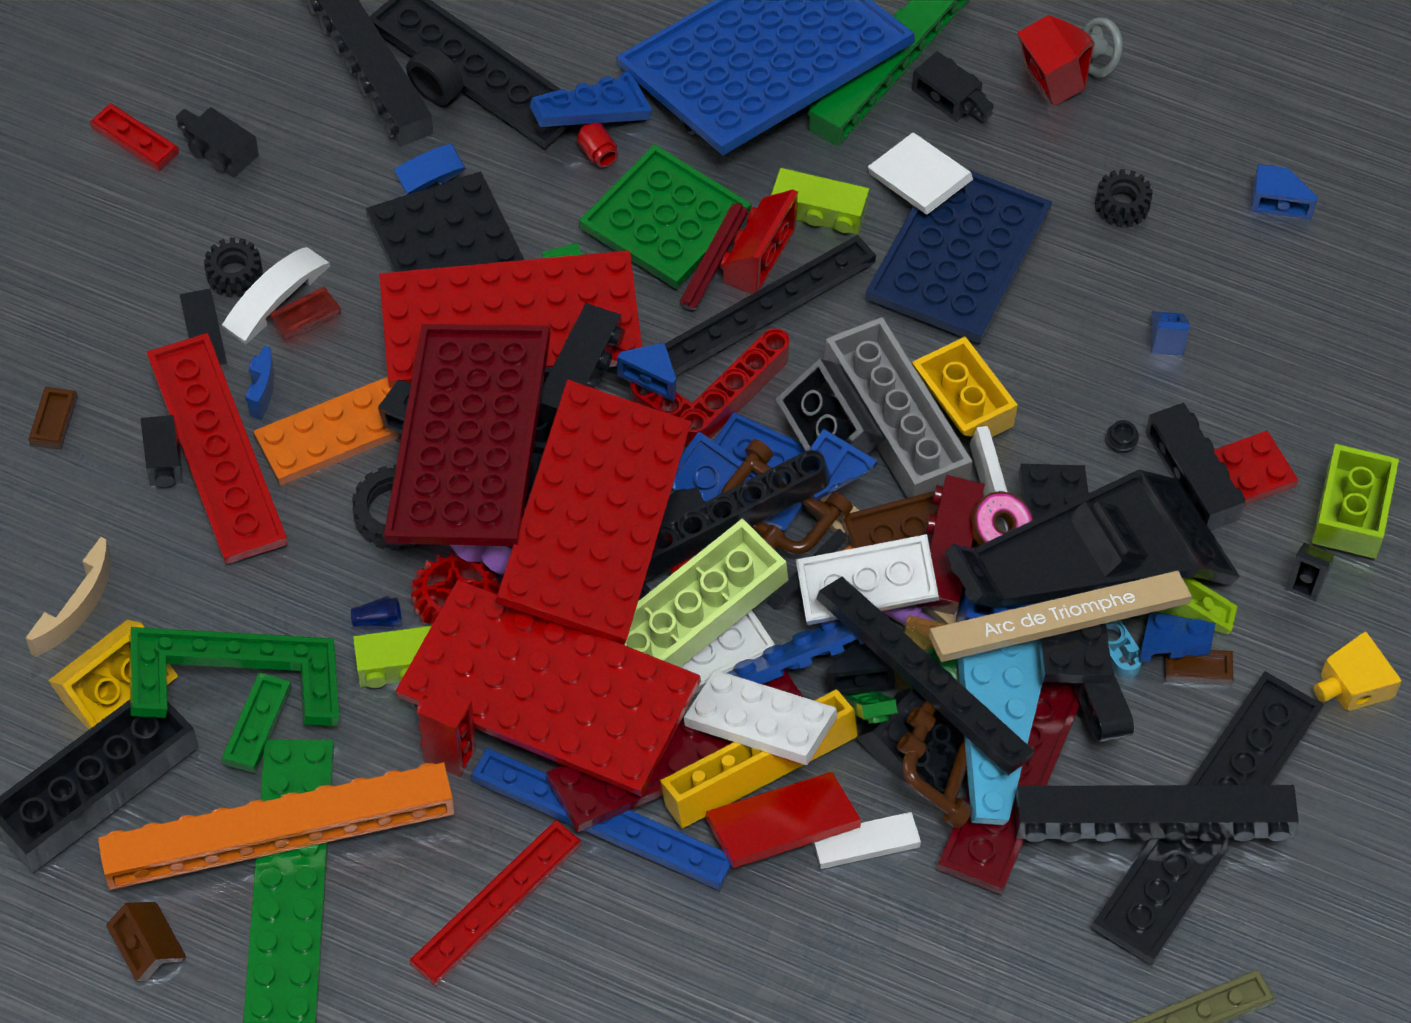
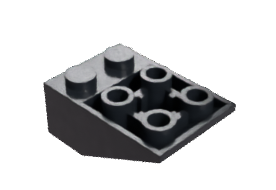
(941, 742)

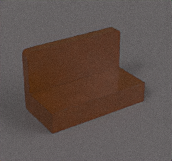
(144, 938)

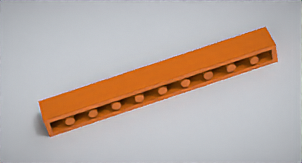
(275, 825)

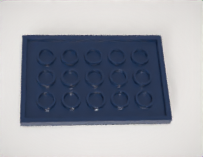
(960, 256)

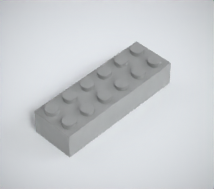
(917, 435)

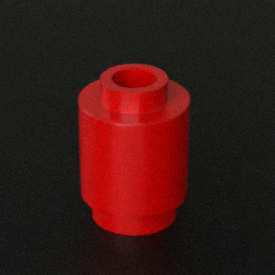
(597, 144)

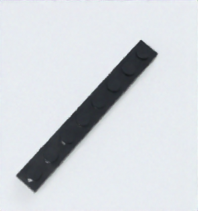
(769, 304)
(925, 675)

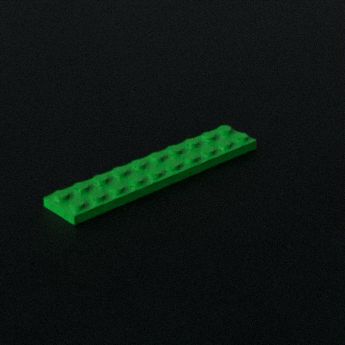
(288, 897)

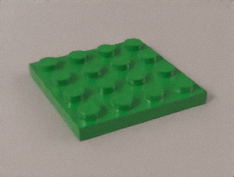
(661, 215)

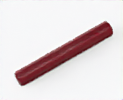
(713, 256)

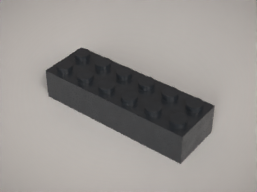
(90, 781)

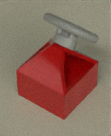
(1064, 54)

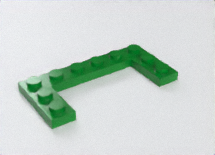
(157, 647)

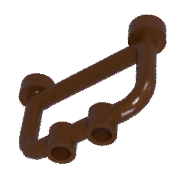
(834, 507)
(912, 745)

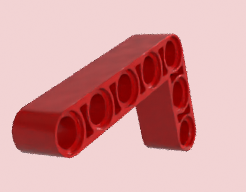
(719, 393)

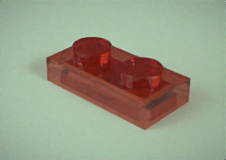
(305, 314)

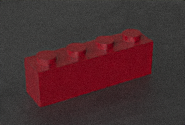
(948, 527)

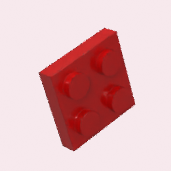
(1257, 467)

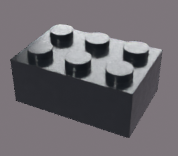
(828, 401)

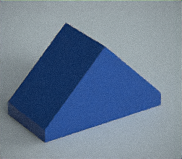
(1169, 333)
(649, 368)

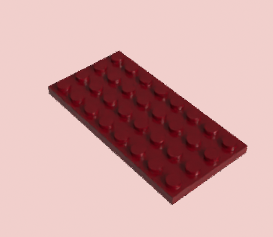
(468, 435)

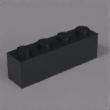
(582, 356)
(1195, 465)

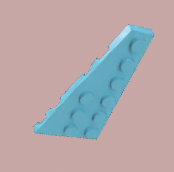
(1009, 686)

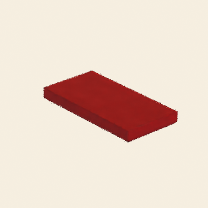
(782, 819)

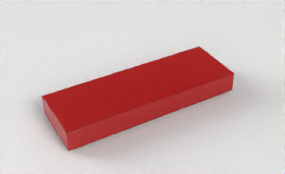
(134, 137)

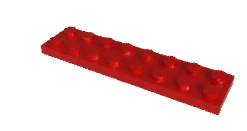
(217, 449)

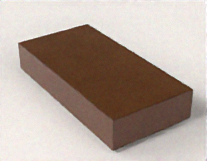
(53, 418)
(1201, 669)

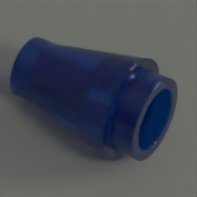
(378, 613)

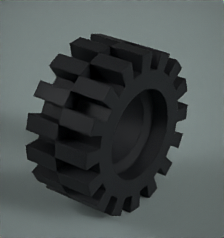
(1119, 211)
(232, 253)

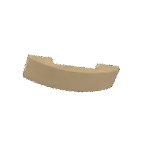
(52, 630)

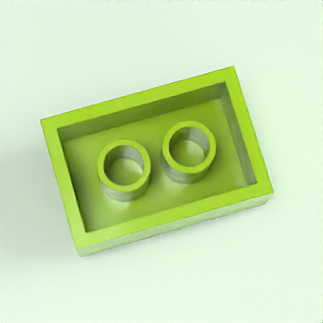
(1355, 501)

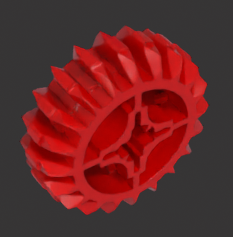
(438, 579)

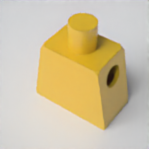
(1357, 675)

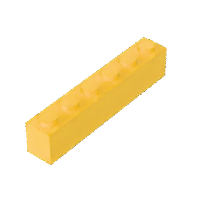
(742, 769)

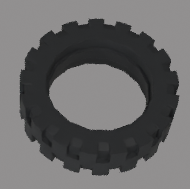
(366, 493)

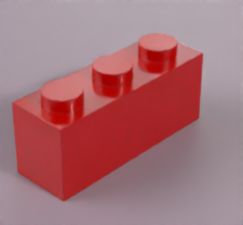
(446, 729)

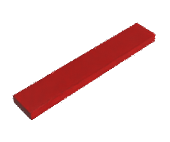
(495, 903)

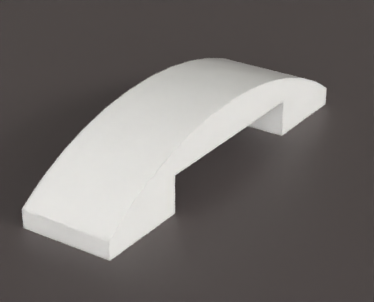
(272, 289)

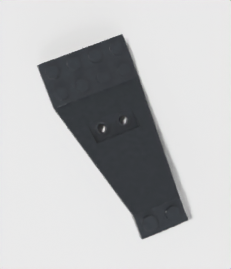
(1098, 541)

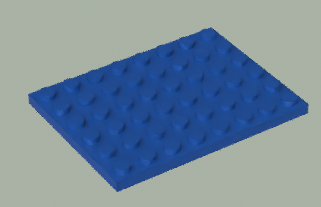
(760, 61)

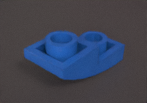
(430, 167)
(262, 384)

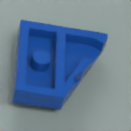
(843, 462)
(1176, 636)

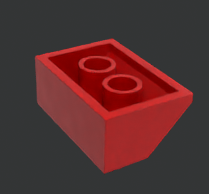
(761, 242)

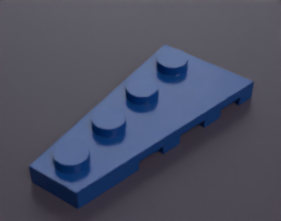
(601, 103)
(709, 469)
(796, 653)

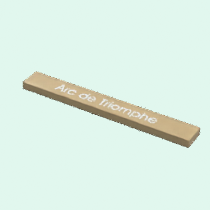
(1059, 616)

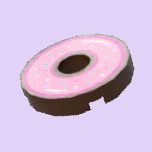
(995, 505)

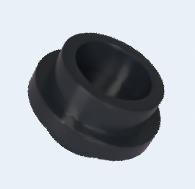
(1122, 435)

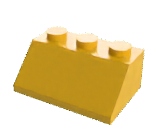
(967, 388)
(100, 677)

